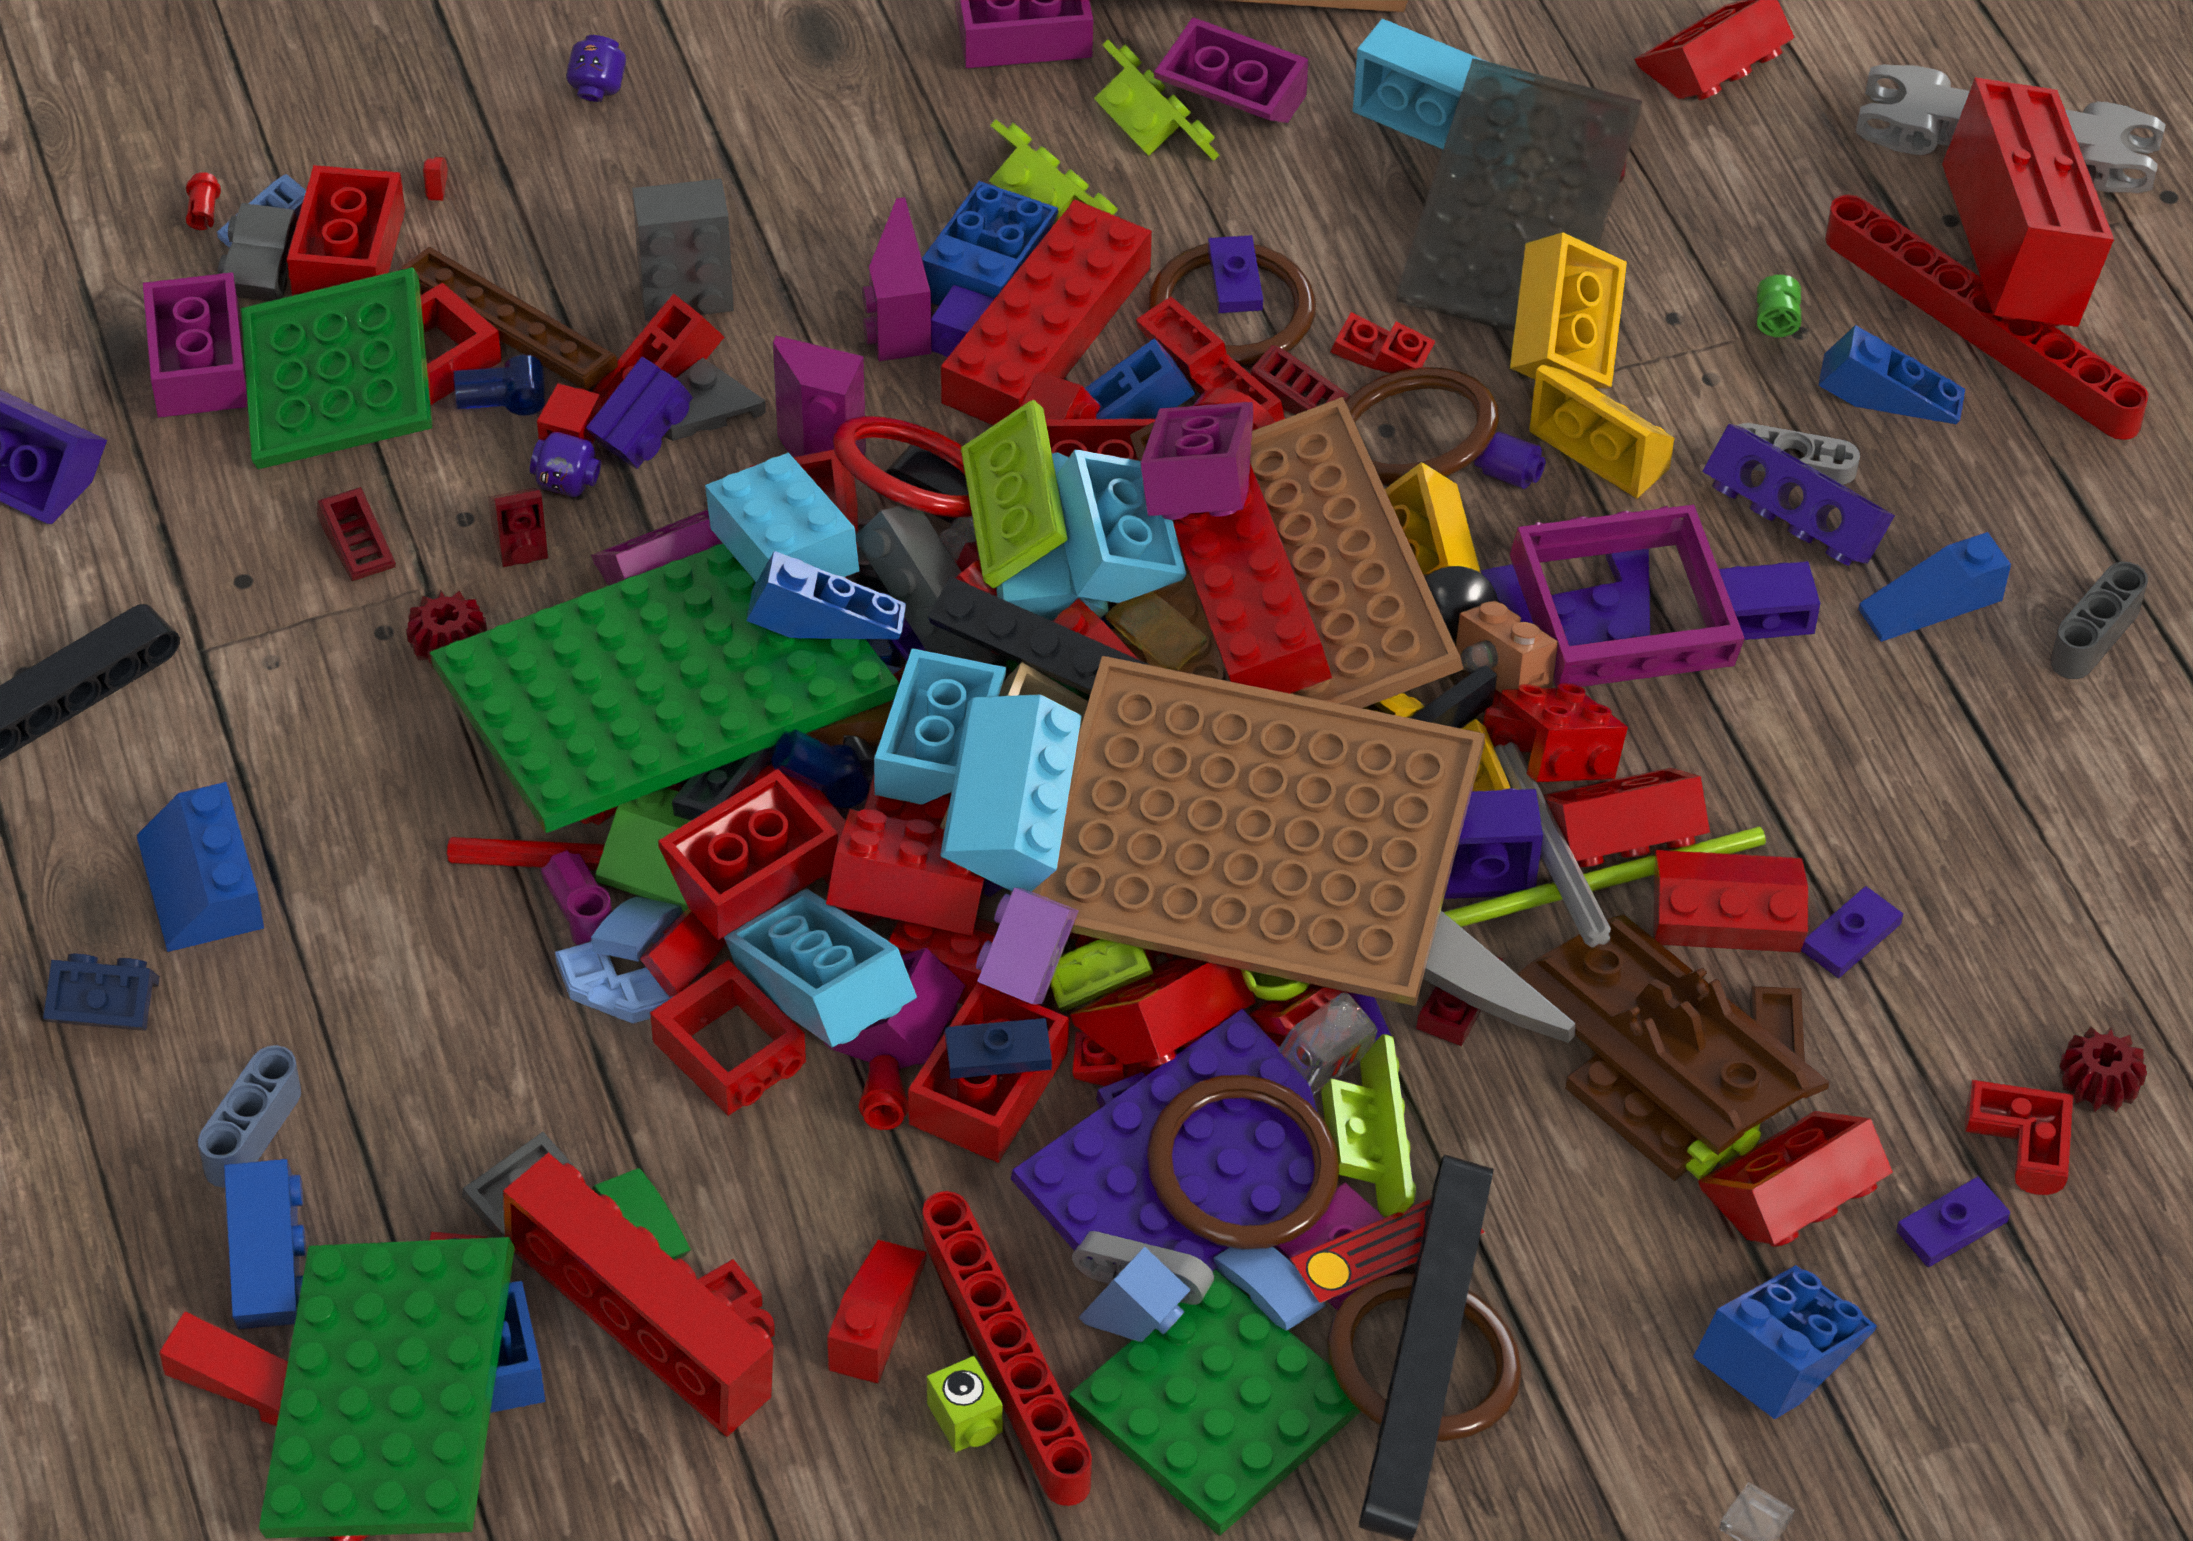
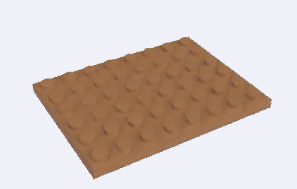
(1348, 561)
(1262, 829)

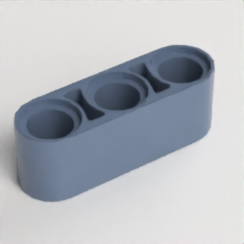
(253, 1095)

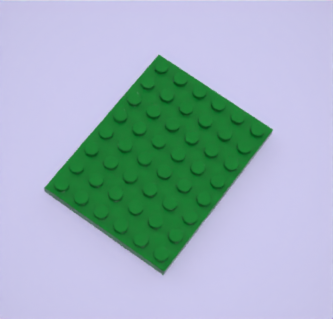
(648, 686)

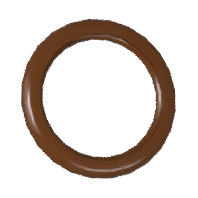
(1266, 259)
(1432, 378)
(1229, 1234)
(1372, 1404)

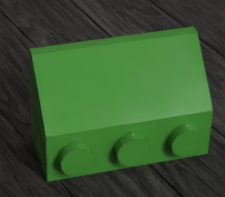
(632, 853)

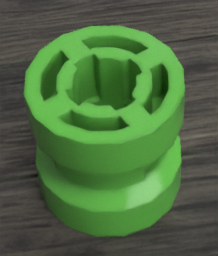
(1779, 305)

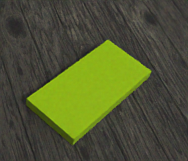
(1013, 494)

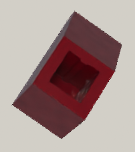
(519, 526)

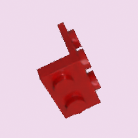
(1573, 733)

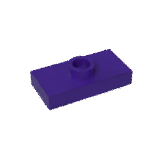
(1235, 274)
(1852, 932)
(1953, 1221)

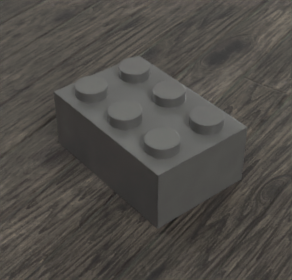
(683, 246)

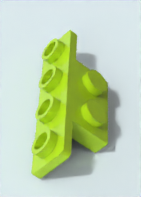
(1141, 108)
(1037, 176)
(1371, 1128)

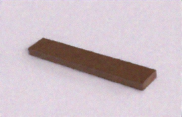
(517, 321)

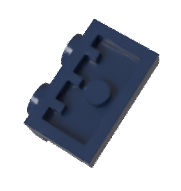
(99, 993)

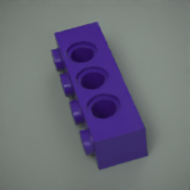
(1862, 520)

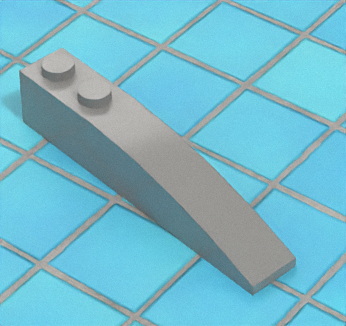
(1483, 981)

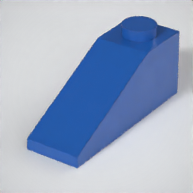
(1141, 385)
(1939, 588)

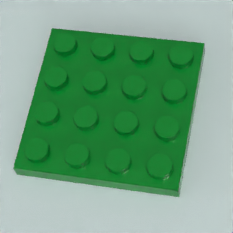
(336, 368)
(1216, 1404)

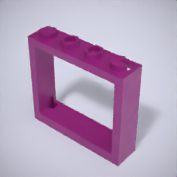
(1638, 656)

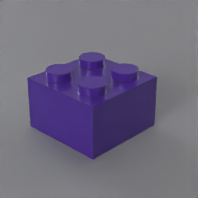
(1497, 845)

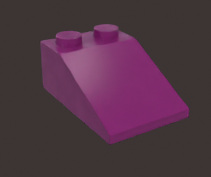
(898, 292)
(1198, 460)

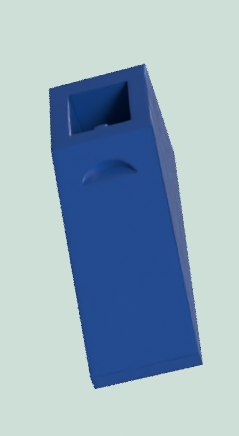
(1884, 379)
(817, 604)

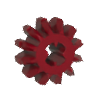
(442, 623)
(2103, 1069)

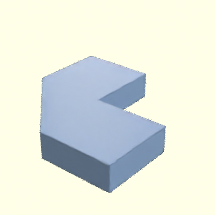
(594, 983)

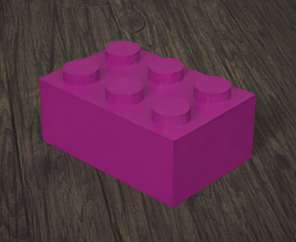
(1024, 31)
(195, 344)

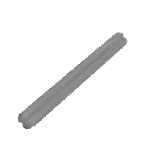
(1558, 855)

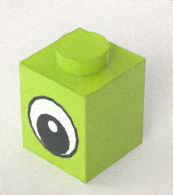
(965, 1404)

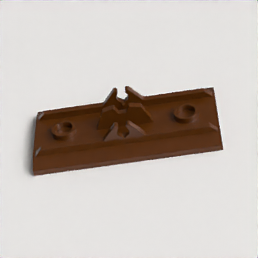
(1672, 1033)

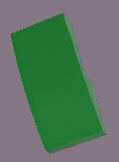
(645, 1208)

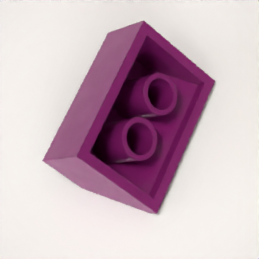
(1236, 71)
(815, 394)
(656, 548)

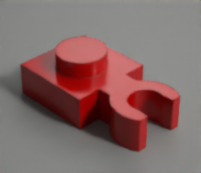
(741, 1292)

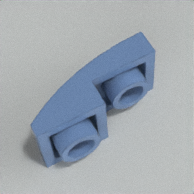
(633, 927)
(1271, 1282)

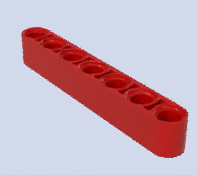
(1012, 1365)

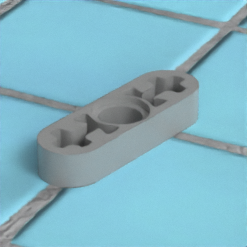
(1809, 444)
(1109, 1249)

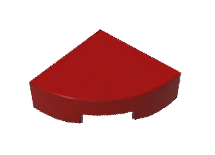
(435, 177)

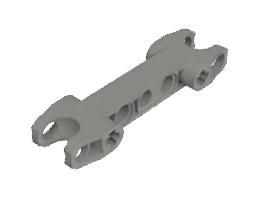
(1928, 111)

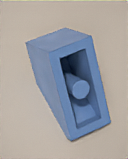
(1138, 1300)

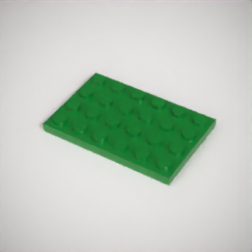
(388, 1389)

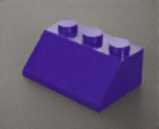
(43, 459)

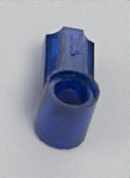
(515, 385)
(822, 766)

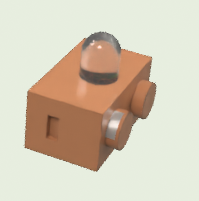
(1509, 647)

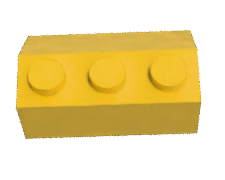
(1568, 309)
(1598, 431)
(1433, 519)

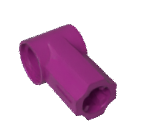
(577, 895)

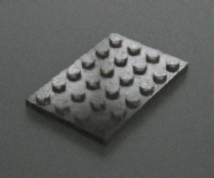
(1515, 168)

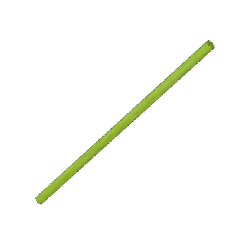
(1597, 879)

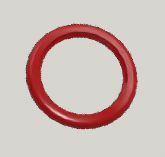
(889, 486)

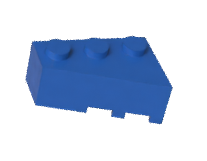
(264, 1242)

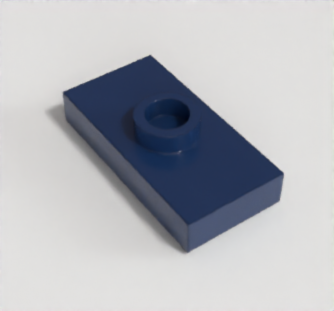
(998, 1048)

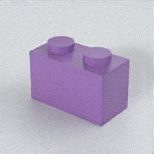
(1025, 945)

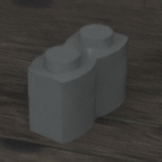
(259, 251)

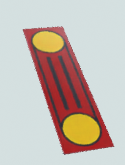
(1363, 1253)

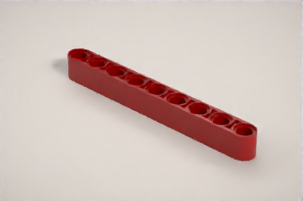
(1959, 302)

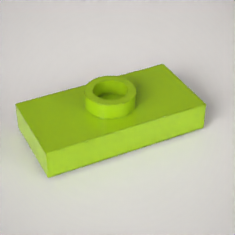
(1097, 971)

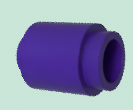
(1512, 460)

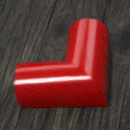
(2036, 1120)

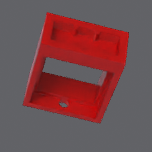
(475, 336)
(705, 1002)

